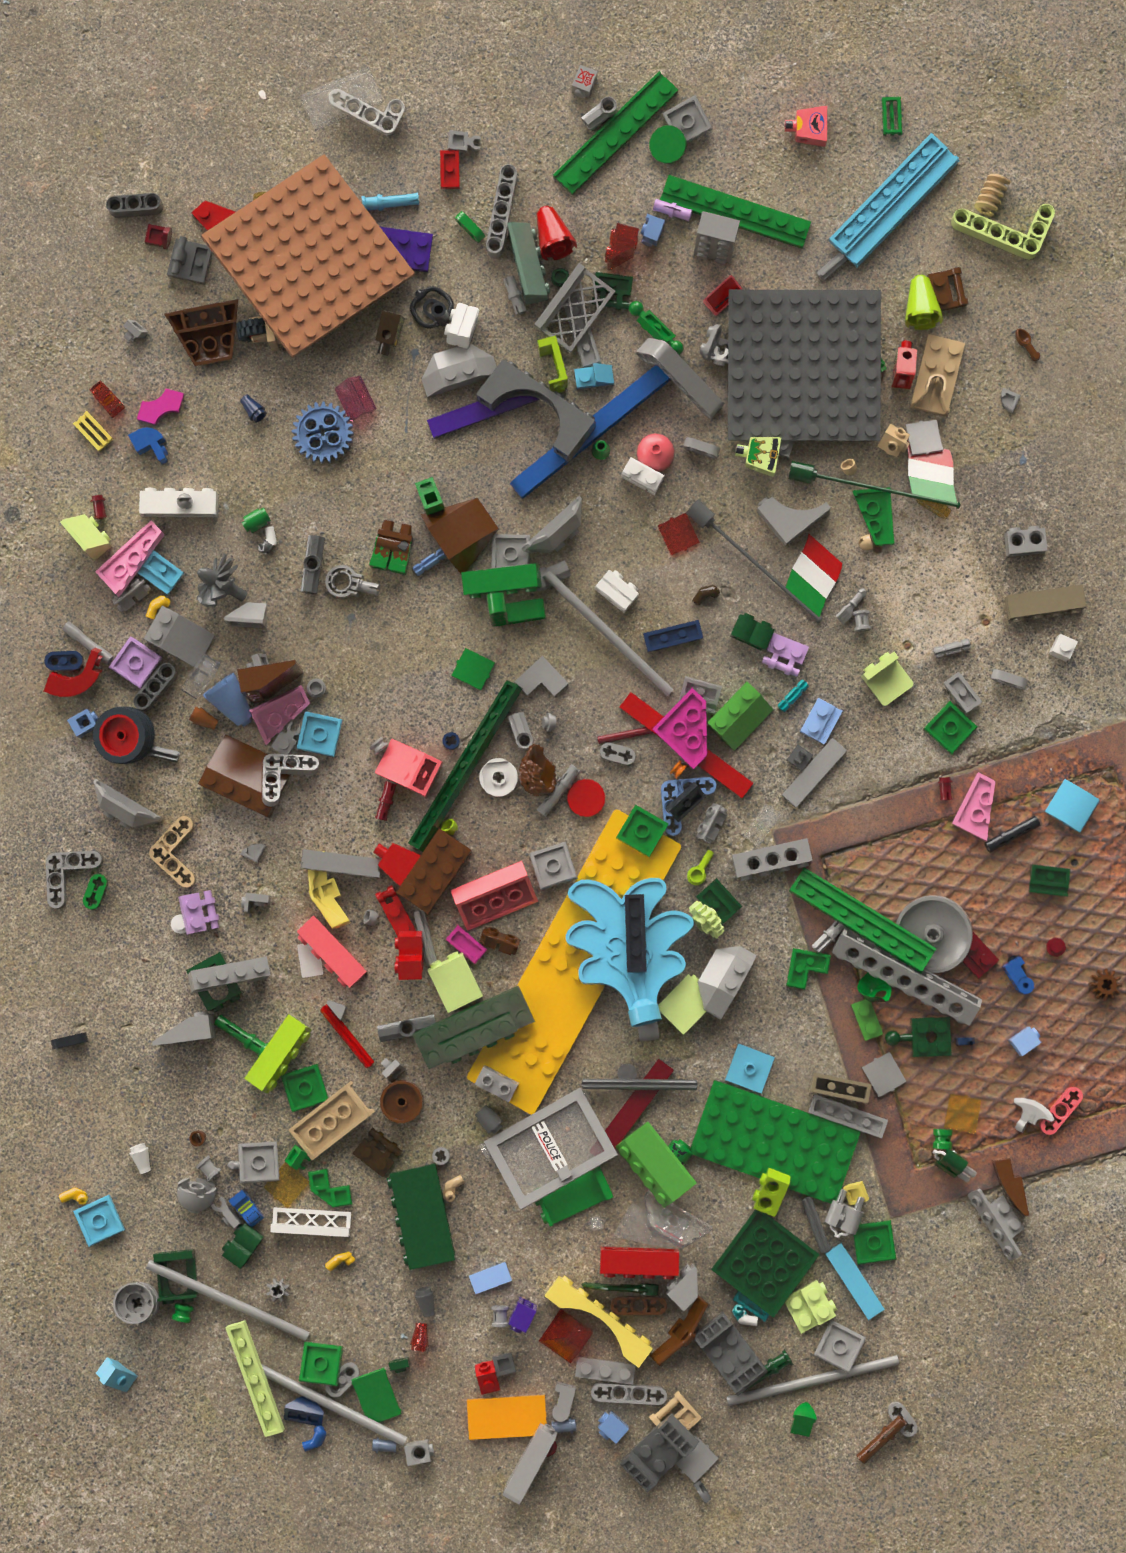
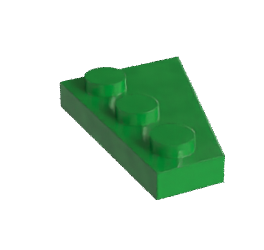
(877, 513)

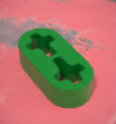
(469, 226)
(91, 890)

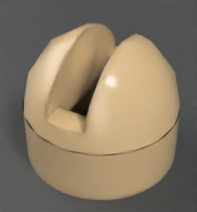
(849, 467)
(866, 543)

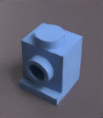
(652, 231)
(76, 722)

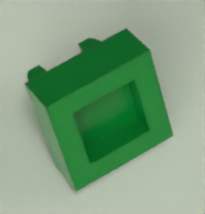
(296, 1157)

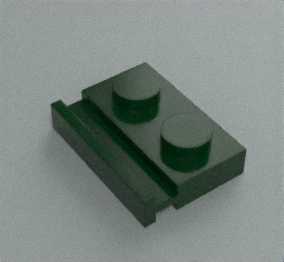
(1049, 880)
(719, 899)

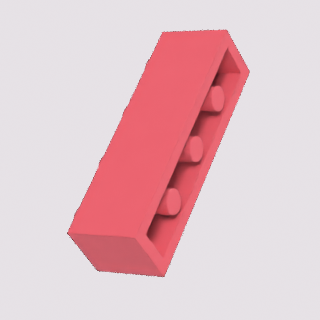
(335, 955)

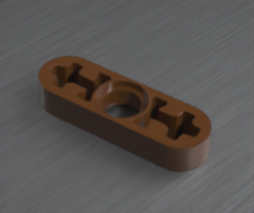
(643, 1312)

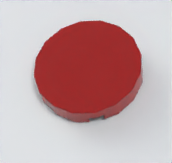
(586, 798)

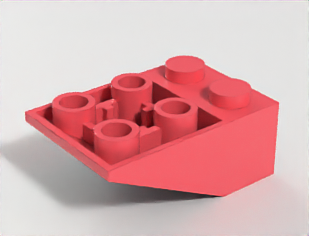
(409, 767)

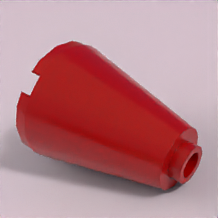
(553, 234)

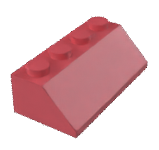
(494, 895)

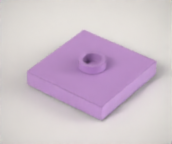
(135, 662)

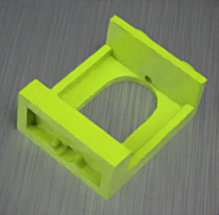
(550, 346)

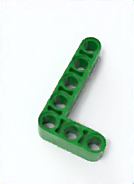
(514, 612)

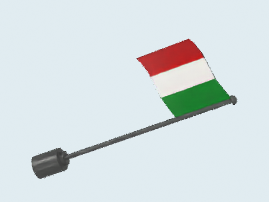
(810, 576)

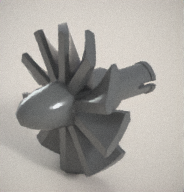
(217, 583)

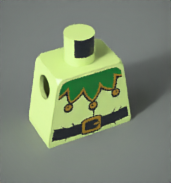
(761, 454)

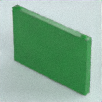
(376, 1395)

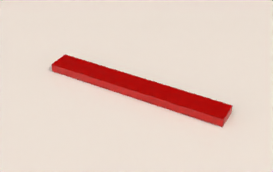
(710, 764)

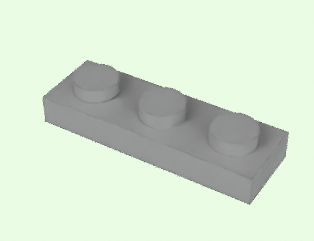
(605, 1370)

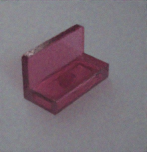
(355, 397)

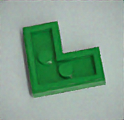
(803, 962)

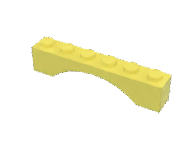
(567, 1296)

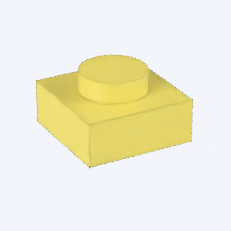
(854, 1191)

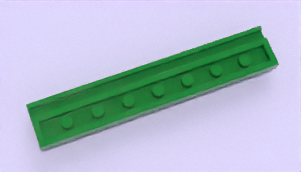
(615, 133)
(752, 216)
(862, 920)

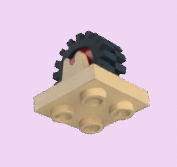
(257, 330)

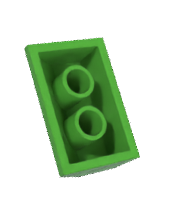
(740, 716)

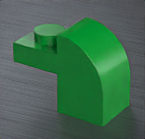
(429, 496)

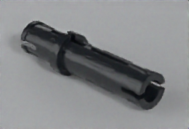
(1011, 834)

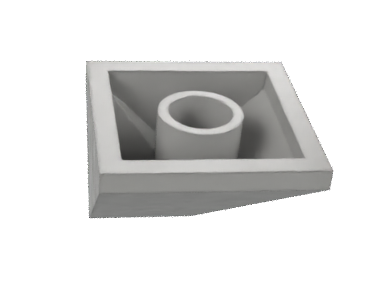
(248, 615)

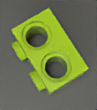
(773, 1192)

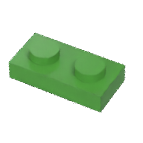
(866, 1019)

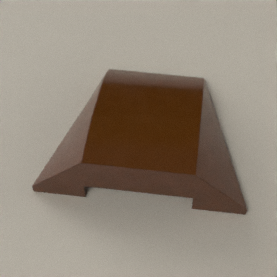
(206, 331)
(462, 531)

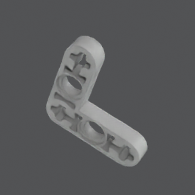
(276, 770)
(64, 864)

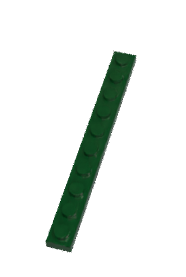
(465, 765)

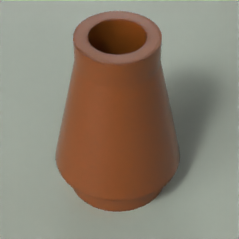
(203, 718)

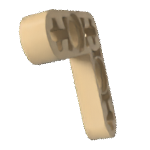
(168, 849)

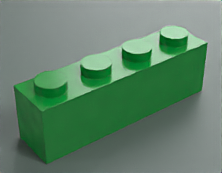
(502, 579)

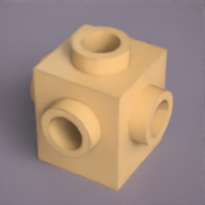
(894, 441)

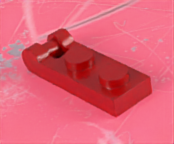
(395, 911)

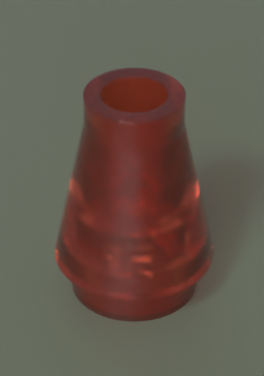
(420, 1338)

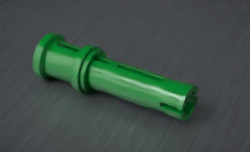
(251, 1039)

